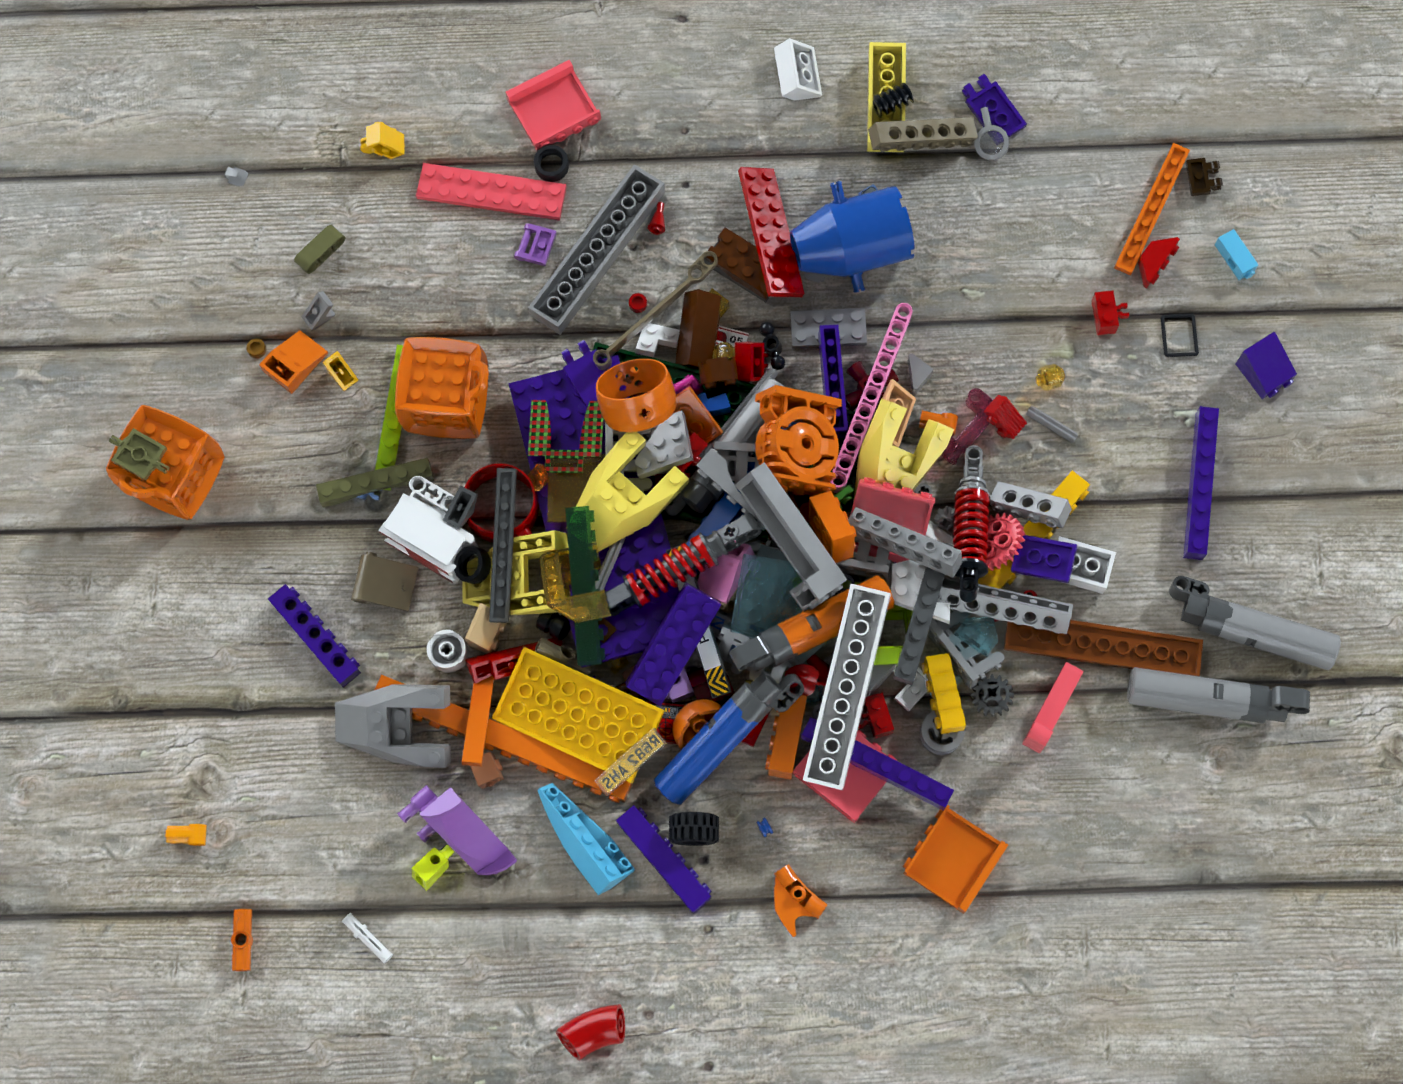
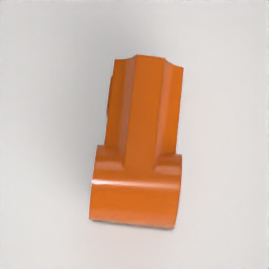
(945, 418)

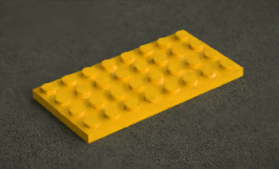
(573, 711)

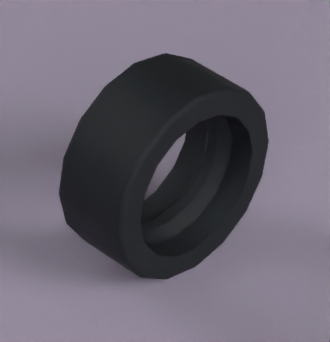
(555, 175)
(483, 568)

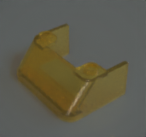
(556, 582)

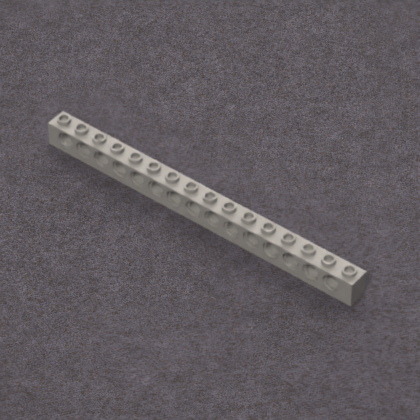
(1002, 599)

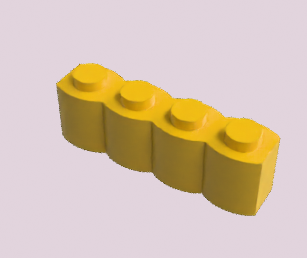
(944, 693)

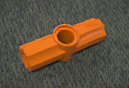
(242, 953)

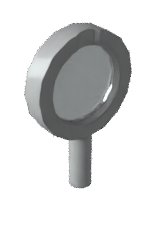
(991, 140)

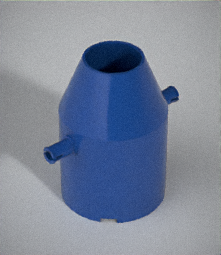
(854, 235)

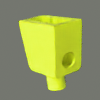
(426, 872)

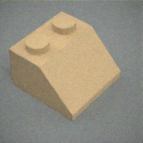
(483, 634)

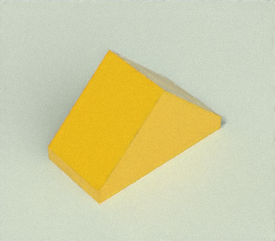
(340, 371)

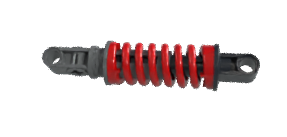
(701, 552)

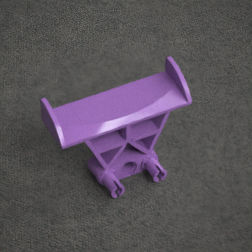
(460, 829)

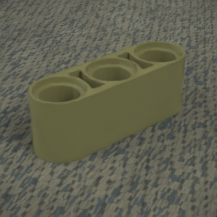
(319, 249)

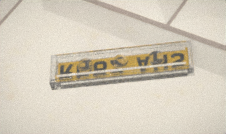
(630, 761)

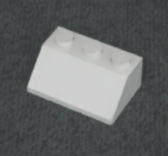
(797, 70)

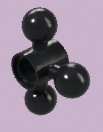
(777, 361)

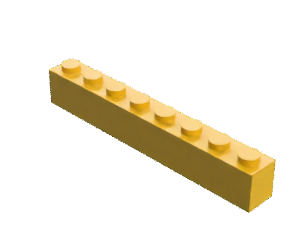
(1071, 488)

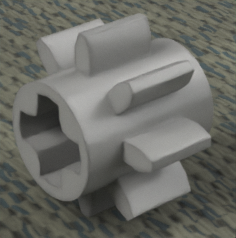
(945, 517)

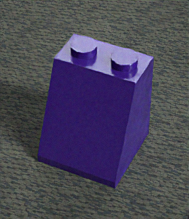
(1267, 366)

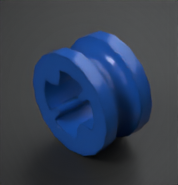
(764, 827)

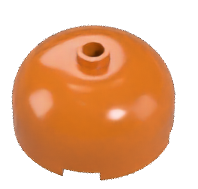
(692, 719)

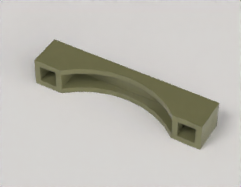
(346, 488)

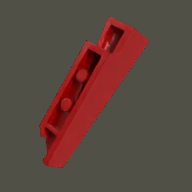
(498, 663)

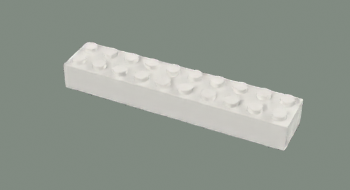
(846, 687)

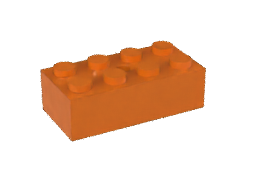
(786, 740)

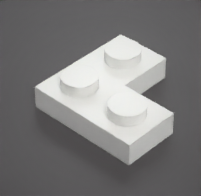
(654, 335)
(911, 694)

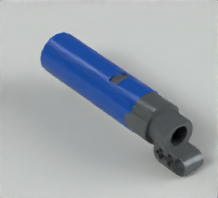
(724, 733)

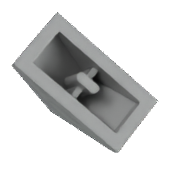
(918, 372)

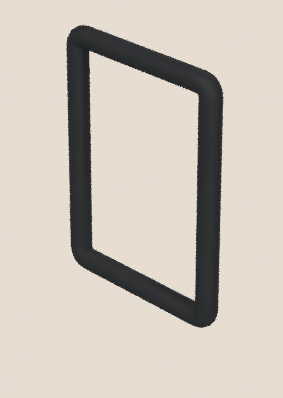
(1194, 335)

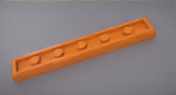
(477, 722)

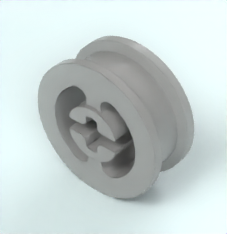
(928, 726)

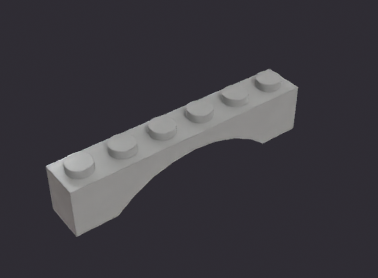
(716, 468)

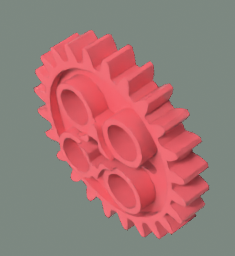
(1003, 539)

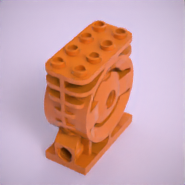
(813, 429)

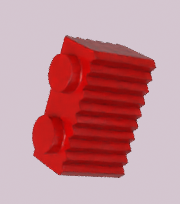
(1005, 417)

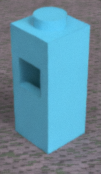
(1236, 255)

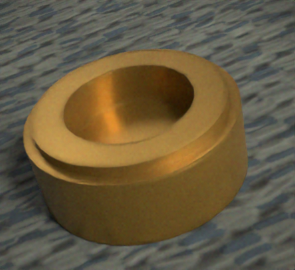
(256, 348)

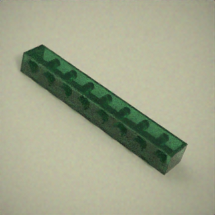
(584, 581)

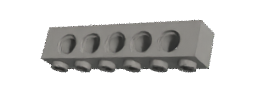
(906, 542)

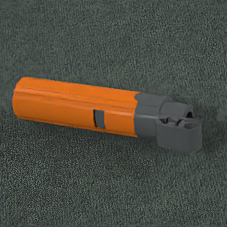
(799, 632)

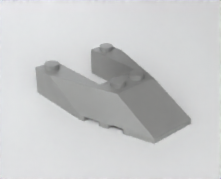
(382, 724)

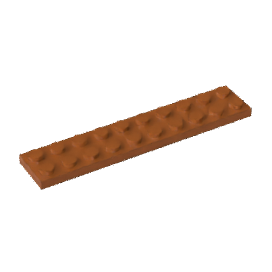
(1109, 646)

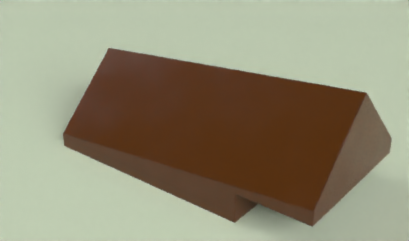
(698, 328)

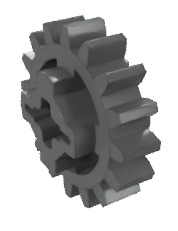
(986, 687)

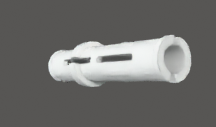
(368, 939)

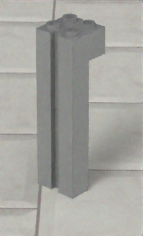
(793, 536)

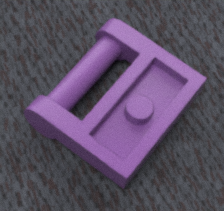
(541, 245)

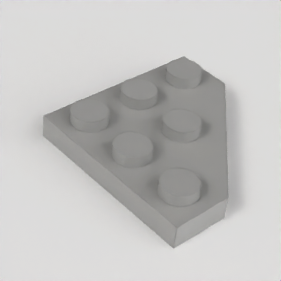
(665, 448)

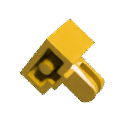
(383, 141)

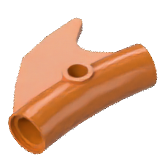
(788, 905)

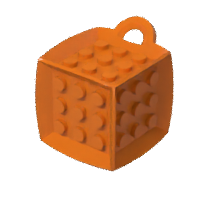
(441, 387)
(192, 460)

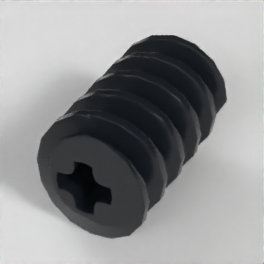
(892, 98)

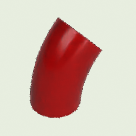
(593, 1030)

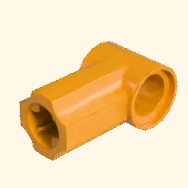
(192, 835)

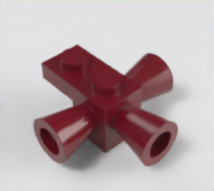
(860, 375)

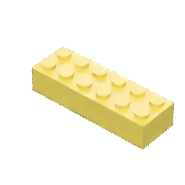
(885, 71)

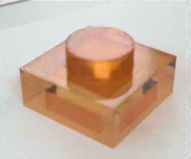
(538, 477)

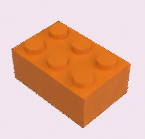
(832, 526)

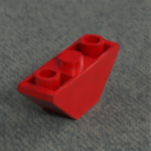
(1156, 258)

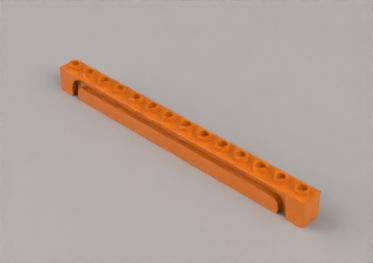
(518, 745)

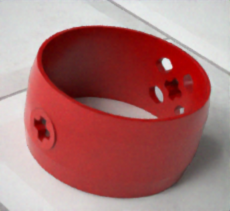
(489, 472)

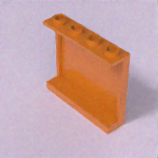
(954, 859)

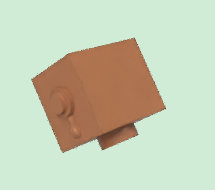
(489, 772)

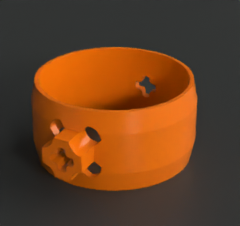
(623, 413)

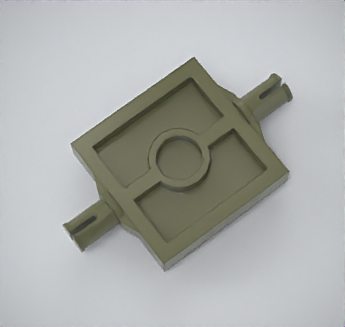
(139, 454)

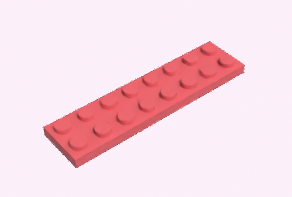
(491, 191)

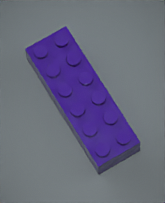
(673, 644)

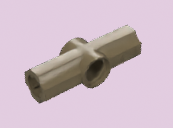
(564, 655)

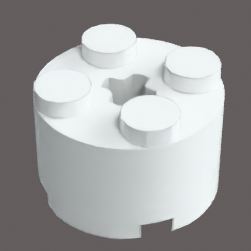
(438, 646)

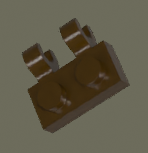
(1198, 176)

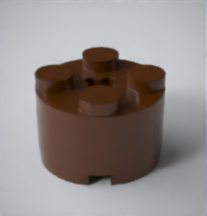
(718, 372)

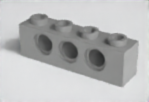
(1039, 503)

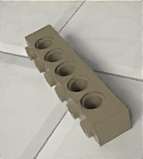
(922, 133)

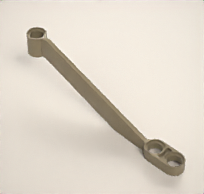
(656, 311)

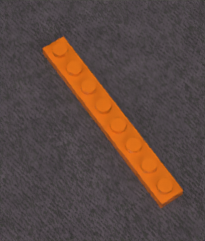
(1151, 209)

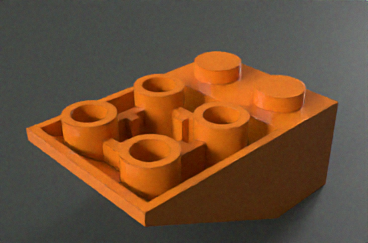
(293, 361)

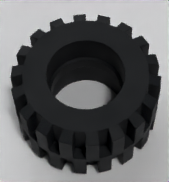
(693, 828)

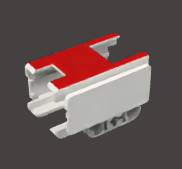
(422, 533)

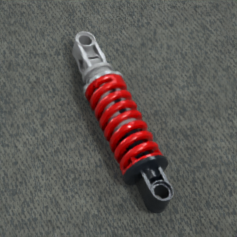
(971, 524)

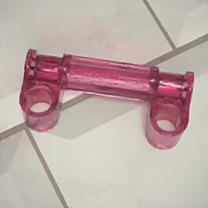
(972, 430)

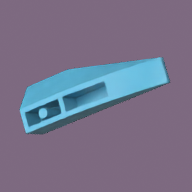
(585, 841)

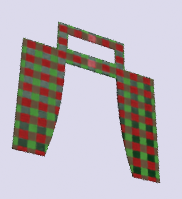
(541, 437)

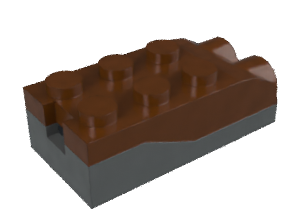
(739, 263)

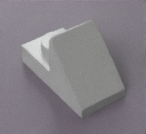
(318, 311)

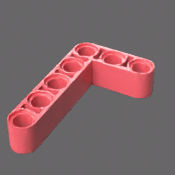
(1052, 708)

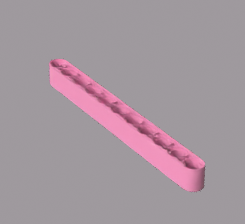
(874, 389)

